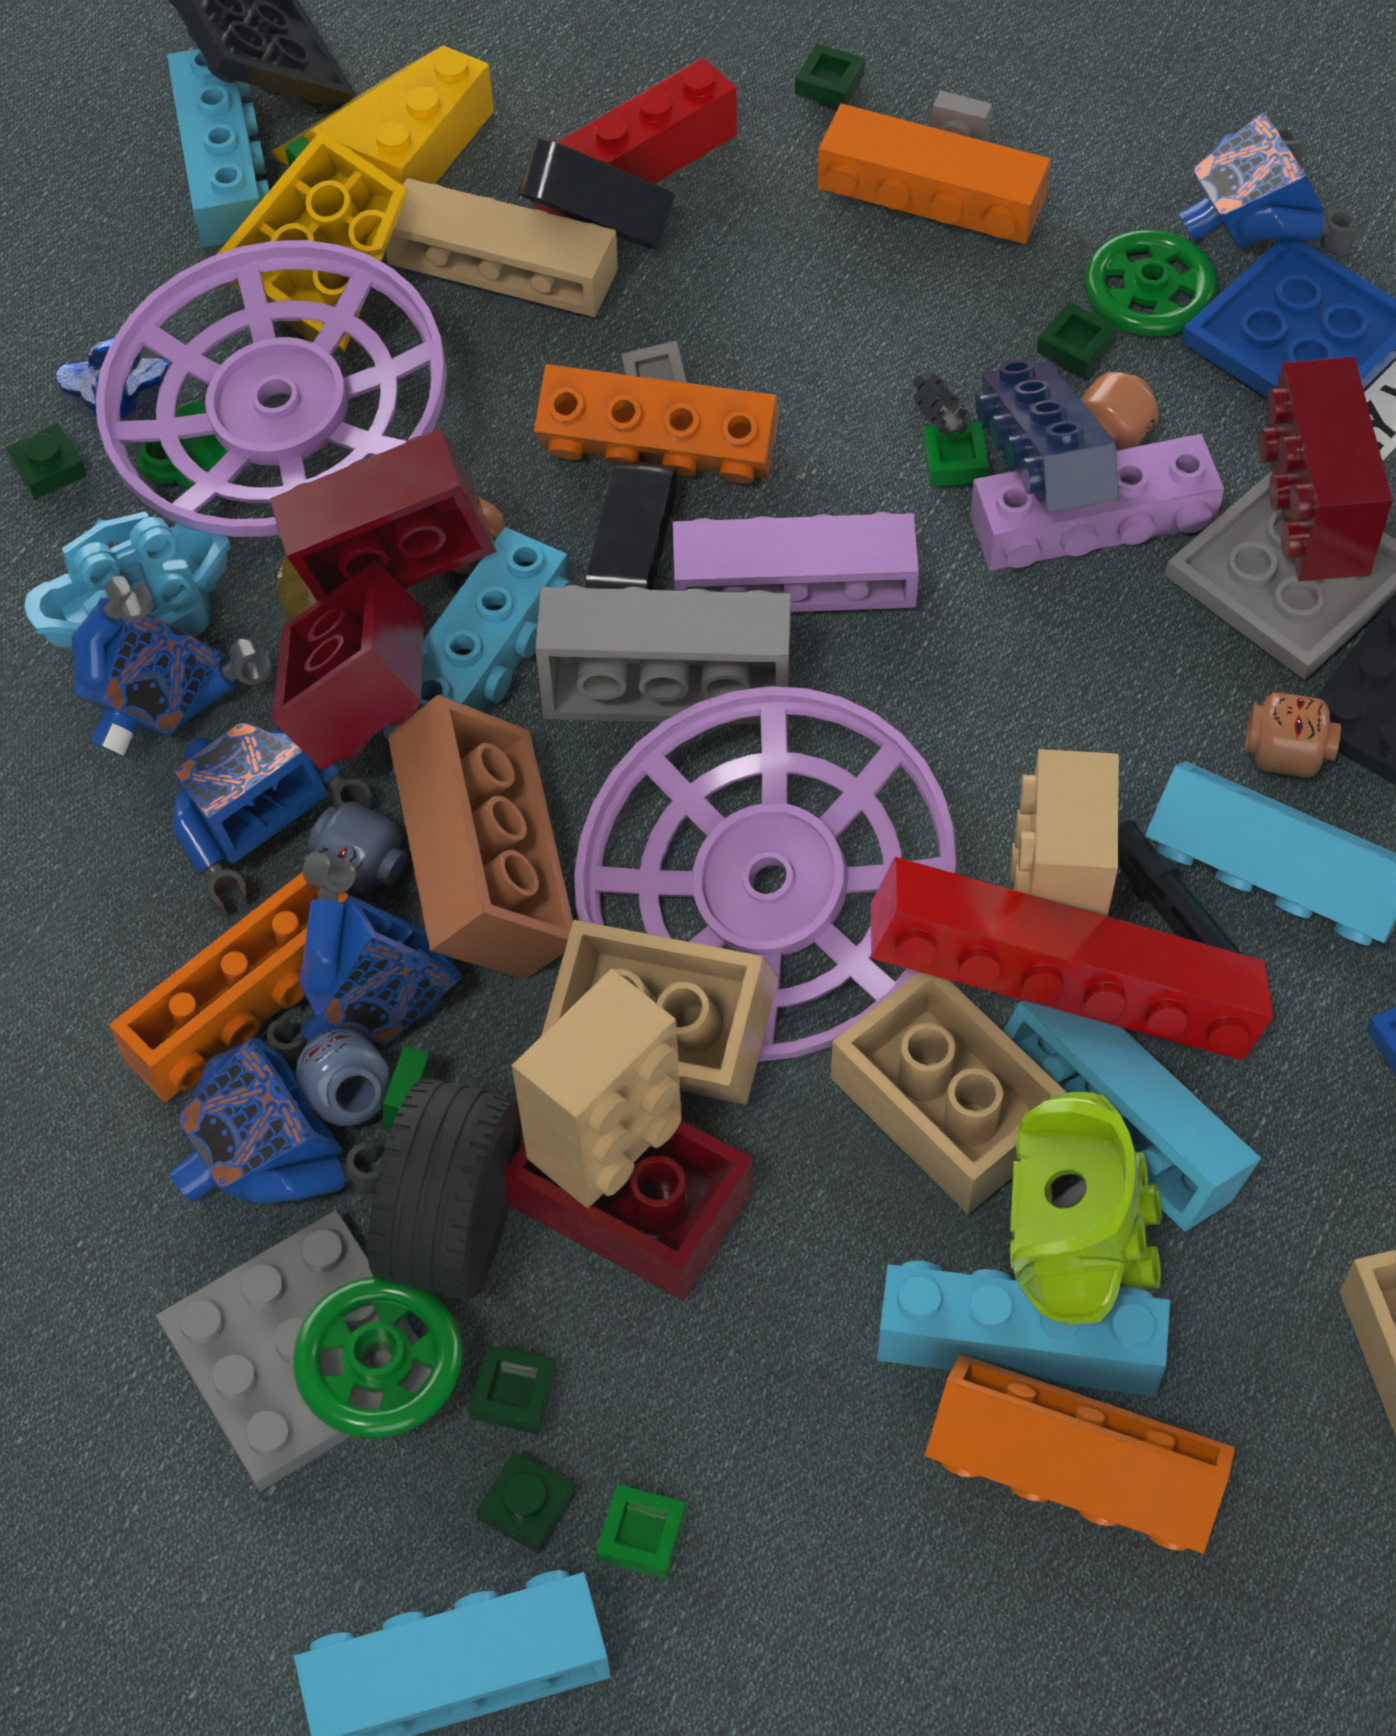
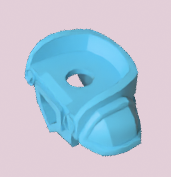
(172, 562)

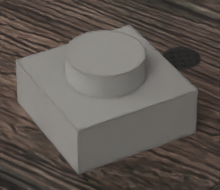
(962, 115)
(656, 362)

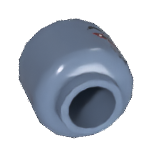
(364, 839)
(343, 1077)

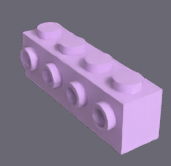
(1160, 490)
(816, 559)

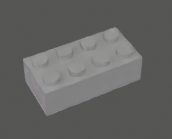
(656, 650)

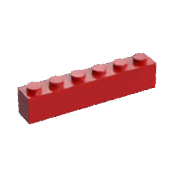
(1069, 959)

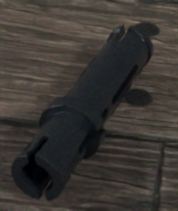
(1160, 884)

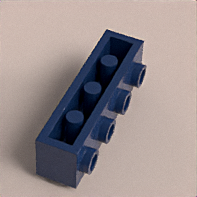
(1048, 436)

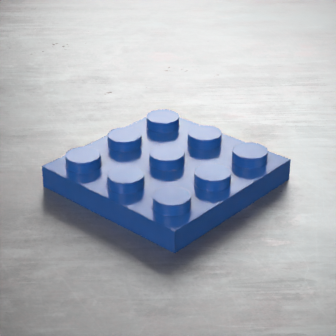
(1291, 310)

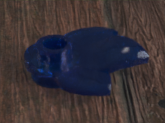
(82, 377)

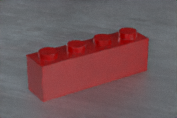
(662, 125)

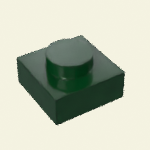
(829, 76)
(1076, 339)
(46, 461)
(513, 1389)
(526, 1502)

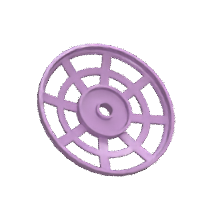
(264, 371)
(762, 837)

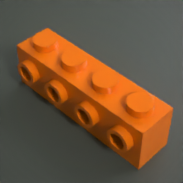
(933, 173)
(657, 422)
(219, 994)
(1080, 1454)

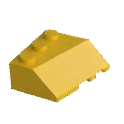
(414, 118)
(325, 199)

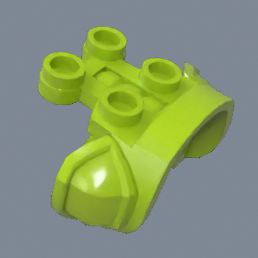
(1078, 1255)

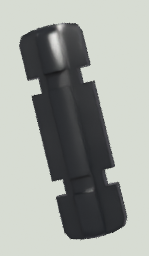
(940, 404)

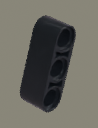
(596, 193)
(633, 526)

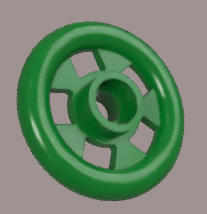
(1162, 247)
(399, 1408)

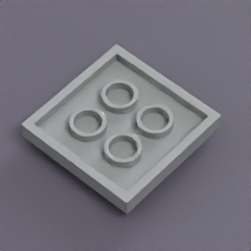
(1248, 582)
(242, 1340)

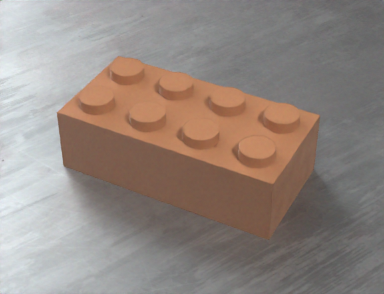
(480, 839)

